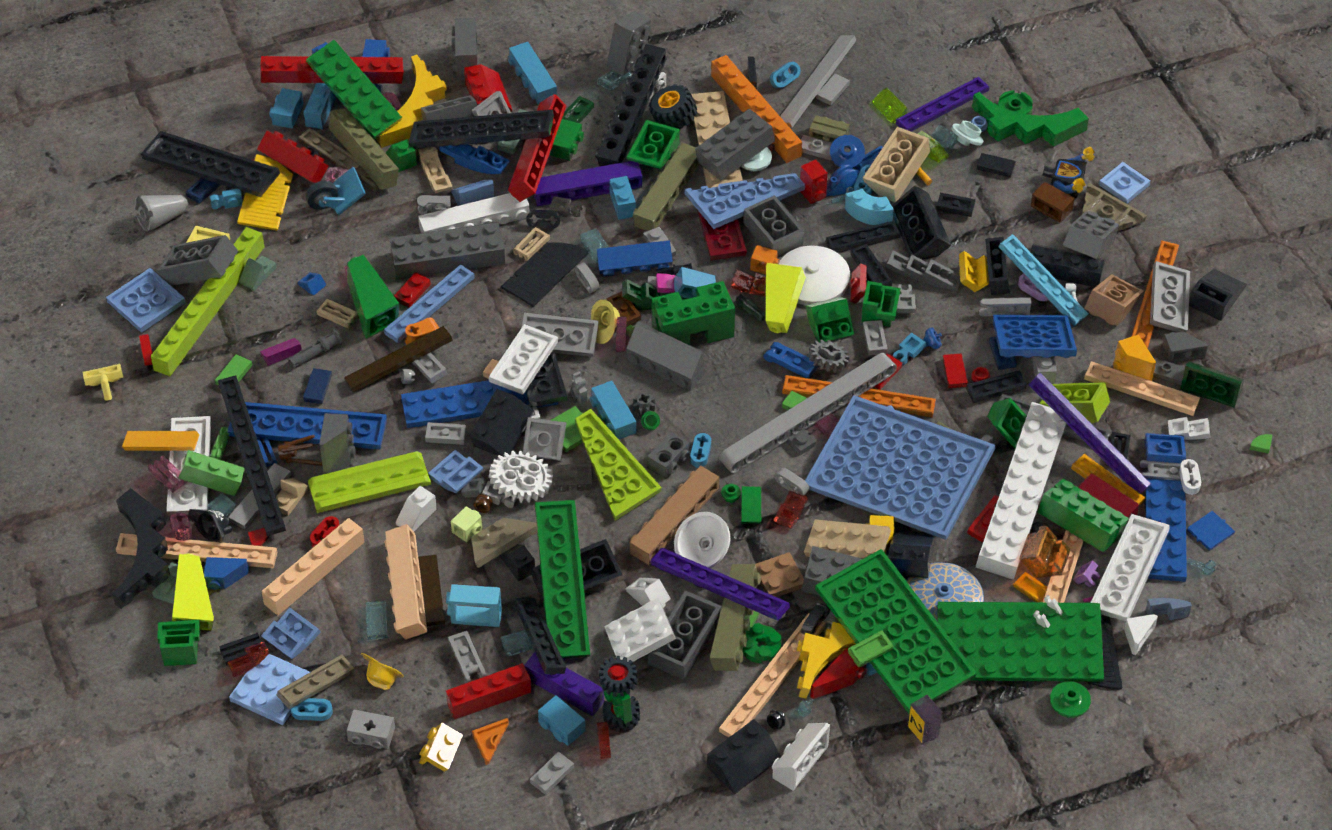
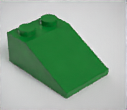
(655, 144)

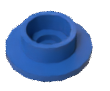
(843, 158)

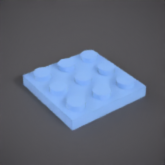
(260, 685)

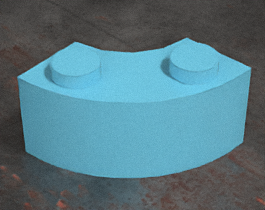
(868, 208)

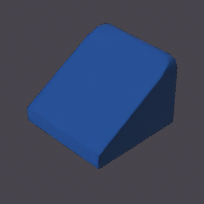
(312, 283)

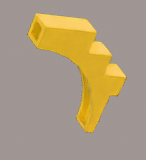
(426, 91)
(818, 652)

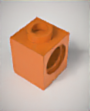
(761, 257)

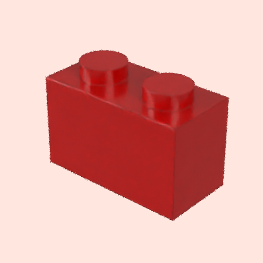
(815, 181)

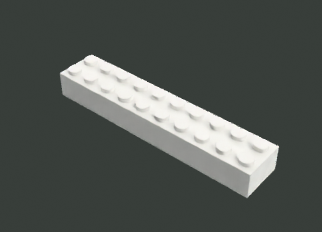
(1021, 491)

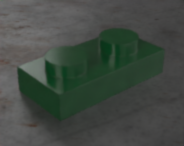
(578, 110)

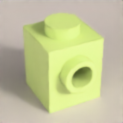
(466, 524)

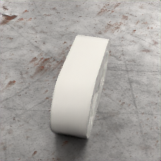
(1185, 476)

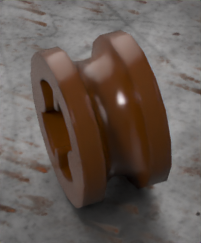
(483, 503)

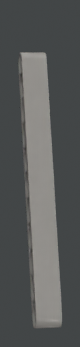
(807, 412)

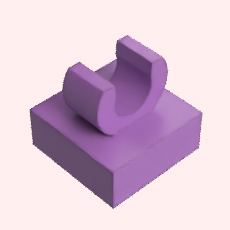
(1085, 573)

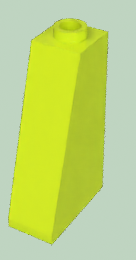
(782, 294)
(191, 593)

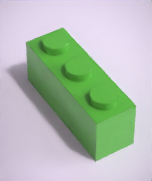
(211, 473)

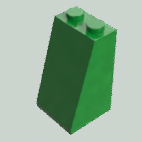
(371, 297)

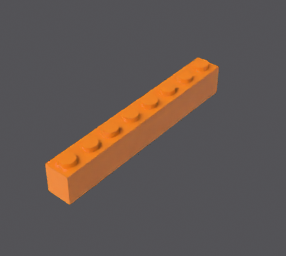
(747, 97)

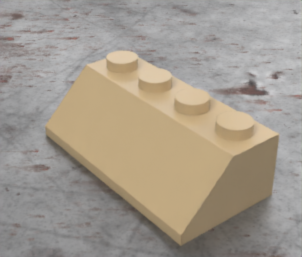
(897, 163)

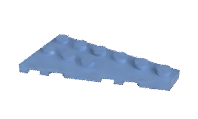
(728, 200)

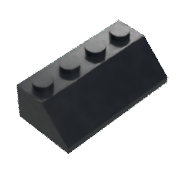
(920, 224)
(1070, 265)
(597, 566)

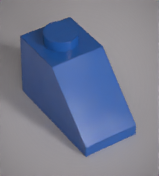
(224, 572)

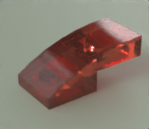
(748, 283)
(791, 509)
(254, 656)

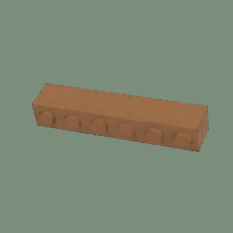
(665, 522)

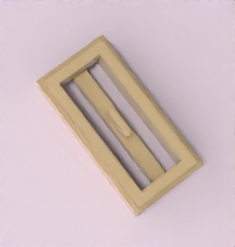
(534, 244)
(336, 315)

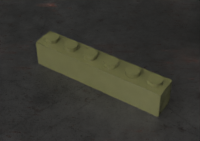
(363, 148)
(666, 188)
(733, 623)

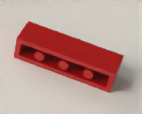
(292, 157)
(488, 691)

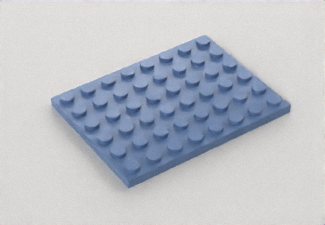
(899, 466)

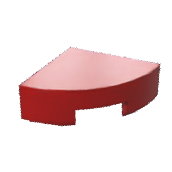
(257, 537)

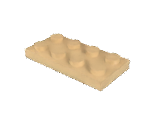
(847, 538)

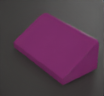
(281, 351)

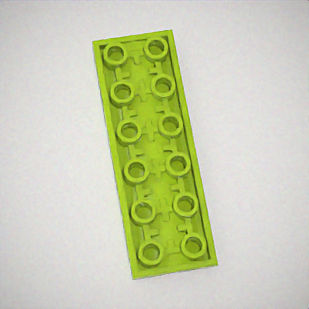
(368, 481)

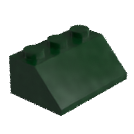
(1211, 384)

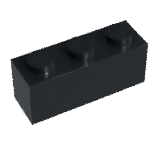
(997, 266)

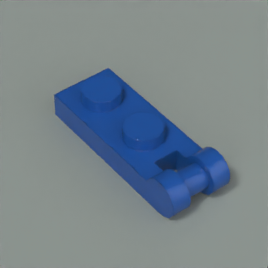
(790, 360)

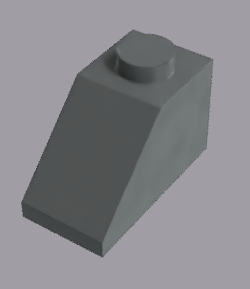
(1183, 347)

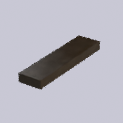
(431, 590)

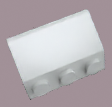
(801, 754)

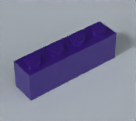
(568, 686)

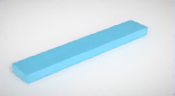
(1043, 280)

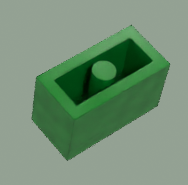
(567, 140)

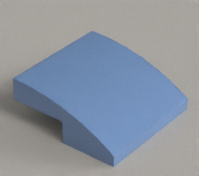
(455, 471)
(291, 633)

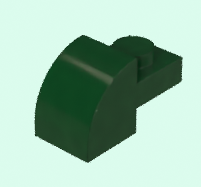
(639, 295)

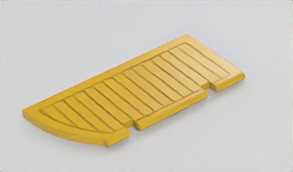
(262, 210)

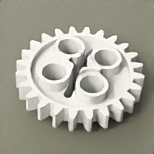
(520, 476)

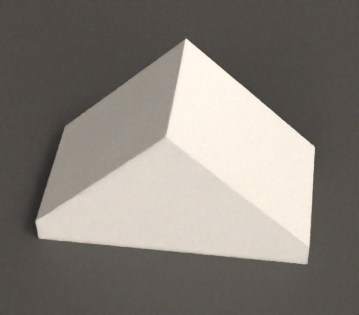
(1138, 630)

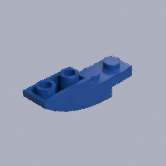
(476, 159)

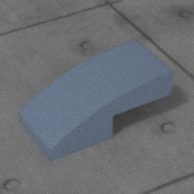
(1172, 607)

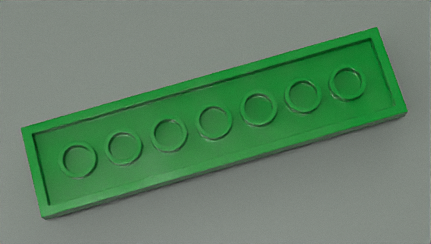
(562, 577)

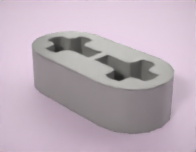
(587, 277)
(791, 481)

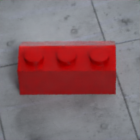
(483, 83)

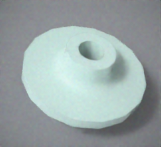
(967, 133)
(759, 161)

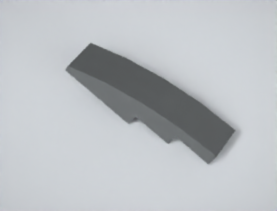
(919, 270)

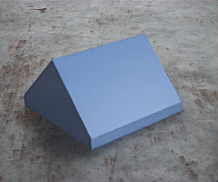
(473, 192)

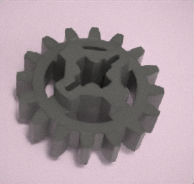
(828, 356)

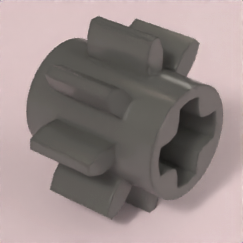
(643, 403)

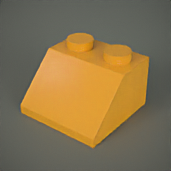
(1134, 358)

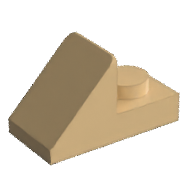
(290, 495)

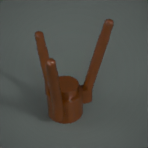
(289, 451)

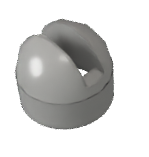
(406, 376)

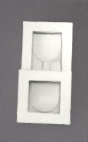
(1189, 429)

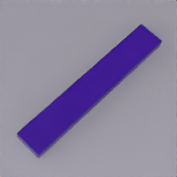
(942, 105)

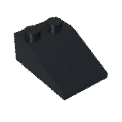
(912, 552)

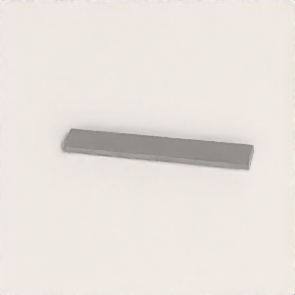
(817, 79)

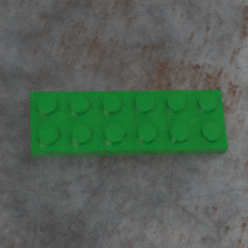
(354, 89)

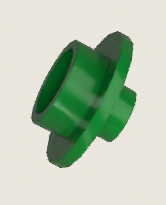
(1070, 699)

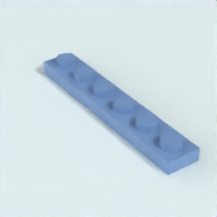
(430, 302)

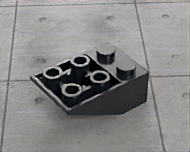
(1215, 294)

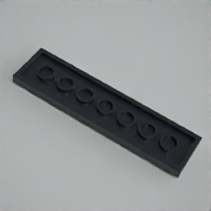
(481, 129)
(210, 163)

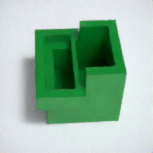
(880, 303)
(179, 642)

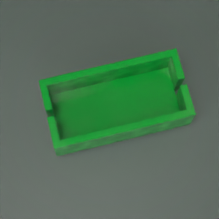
(1083, 515)

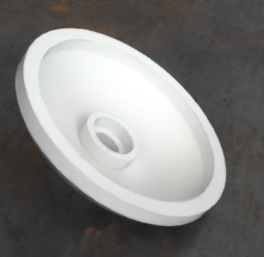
(697, 532)

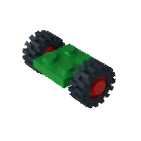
(616, 681)

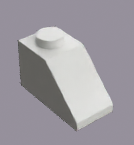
(417, 508)
(647, 590)

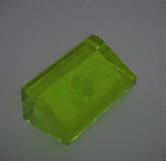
(889, 105)

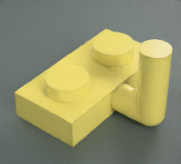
(103, 375)

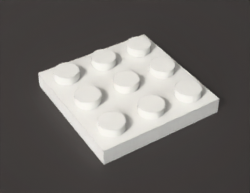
(640, 631)

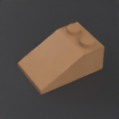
(1113, 299)

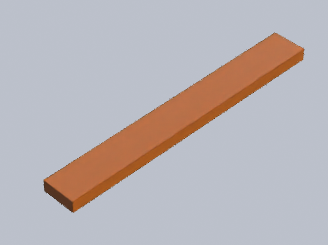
(1166, 254)
(902, 402)

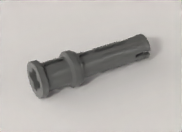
(322, 345)

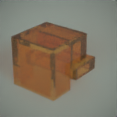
(1044, 554)

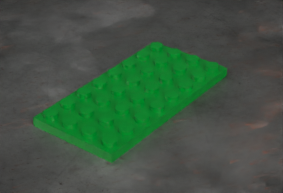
(877, 598)
(1009, 644)

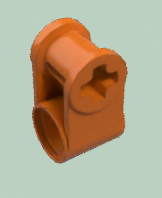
(420, 329)

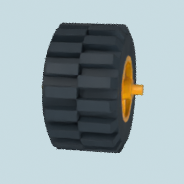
(673, 106)

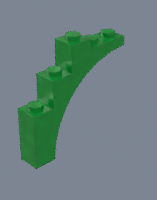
(1027, 127)

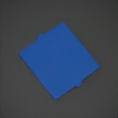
(1211, 530)

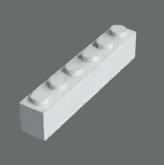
(491, 210)

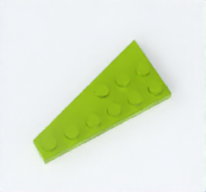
(618, 471)

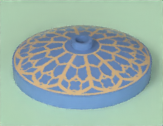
(946, 584)

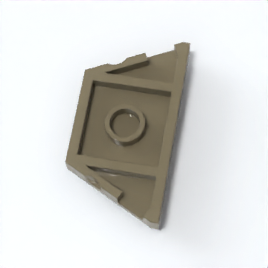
(1111, 207)
(499, 538)

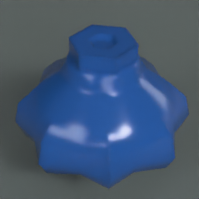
(932, 338)

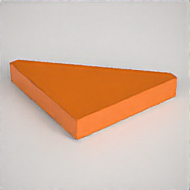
(489, 737)

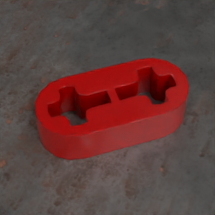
(146, 349)
(322, 530)

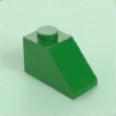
(402, 155)

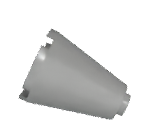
(158, 209)

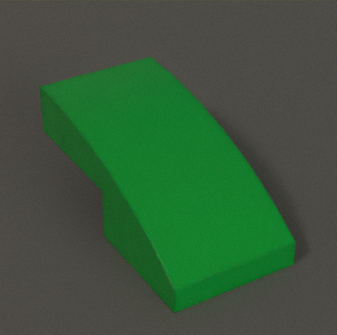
(751, 505)

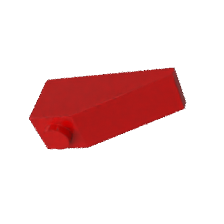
(838, 675)

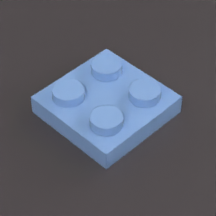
(1124, 182)

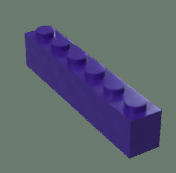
(586, 182)

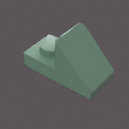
(256, 272)

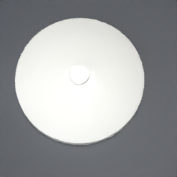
(824, 270)

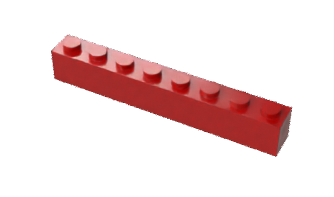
(296, 69)
(535, 154)

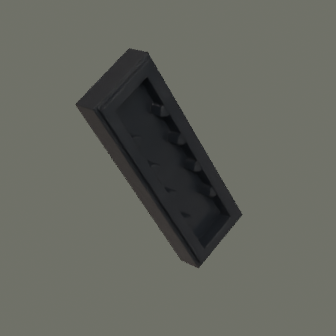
(874, 270)

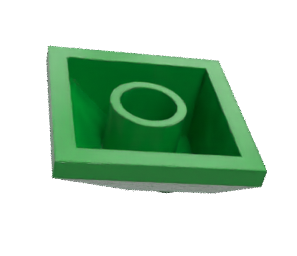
(1008, 419)

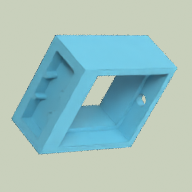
(474, 596)

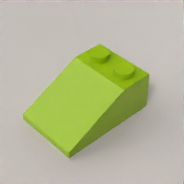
(1087, 398)

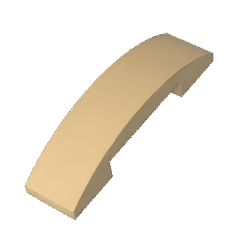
(433, 169)

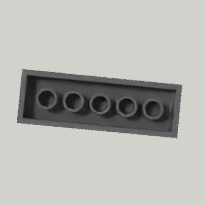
(447, 249)

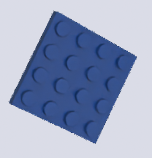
(1034, 335)

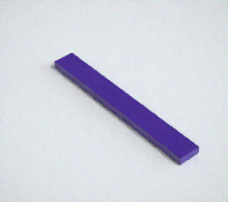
(1089, 434)
(720, 584)

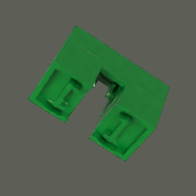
(707, 312)

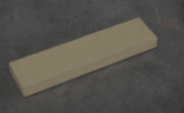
(315, 681)

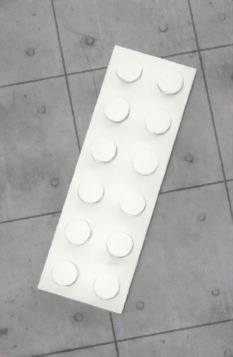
(190, 494)
(1130, 567)

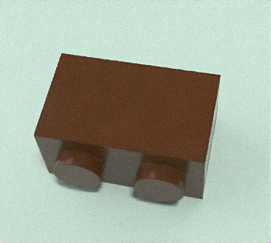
(1052, 202)

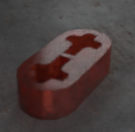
(603, 740)

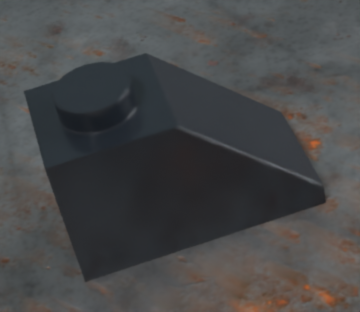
(519, 561)

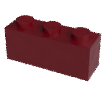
(1109, 495)

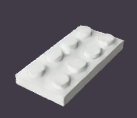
(523, 359)

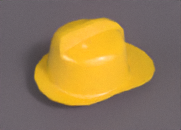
(380, 674)

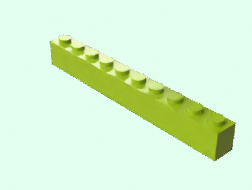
(205, 306)

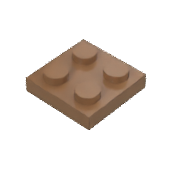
(780, 575)

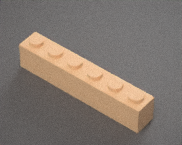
(313, 566)
(405, 582)

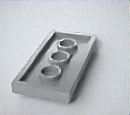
(1170, 297)
(574, 334)

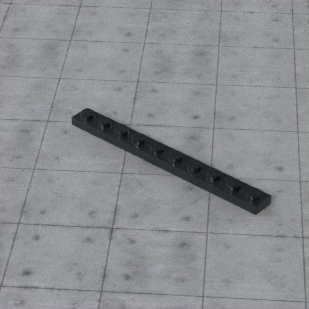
(251, 456)

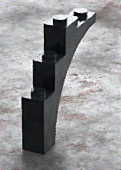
(148, 565)

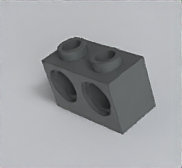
(668, 455)

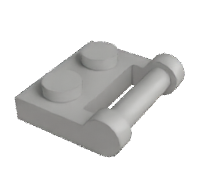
(432, 203)

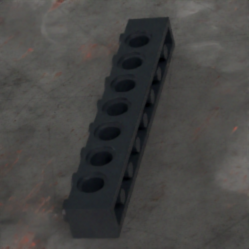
(648, 67)

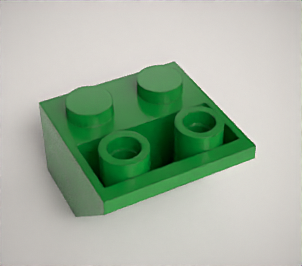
(830, 319)

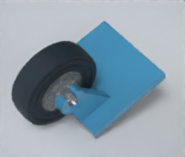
(336, 195)

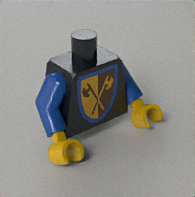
(1069, 173)

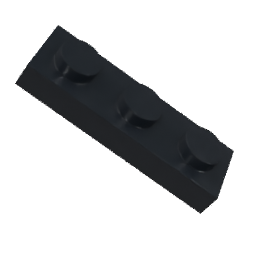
(996, 386)

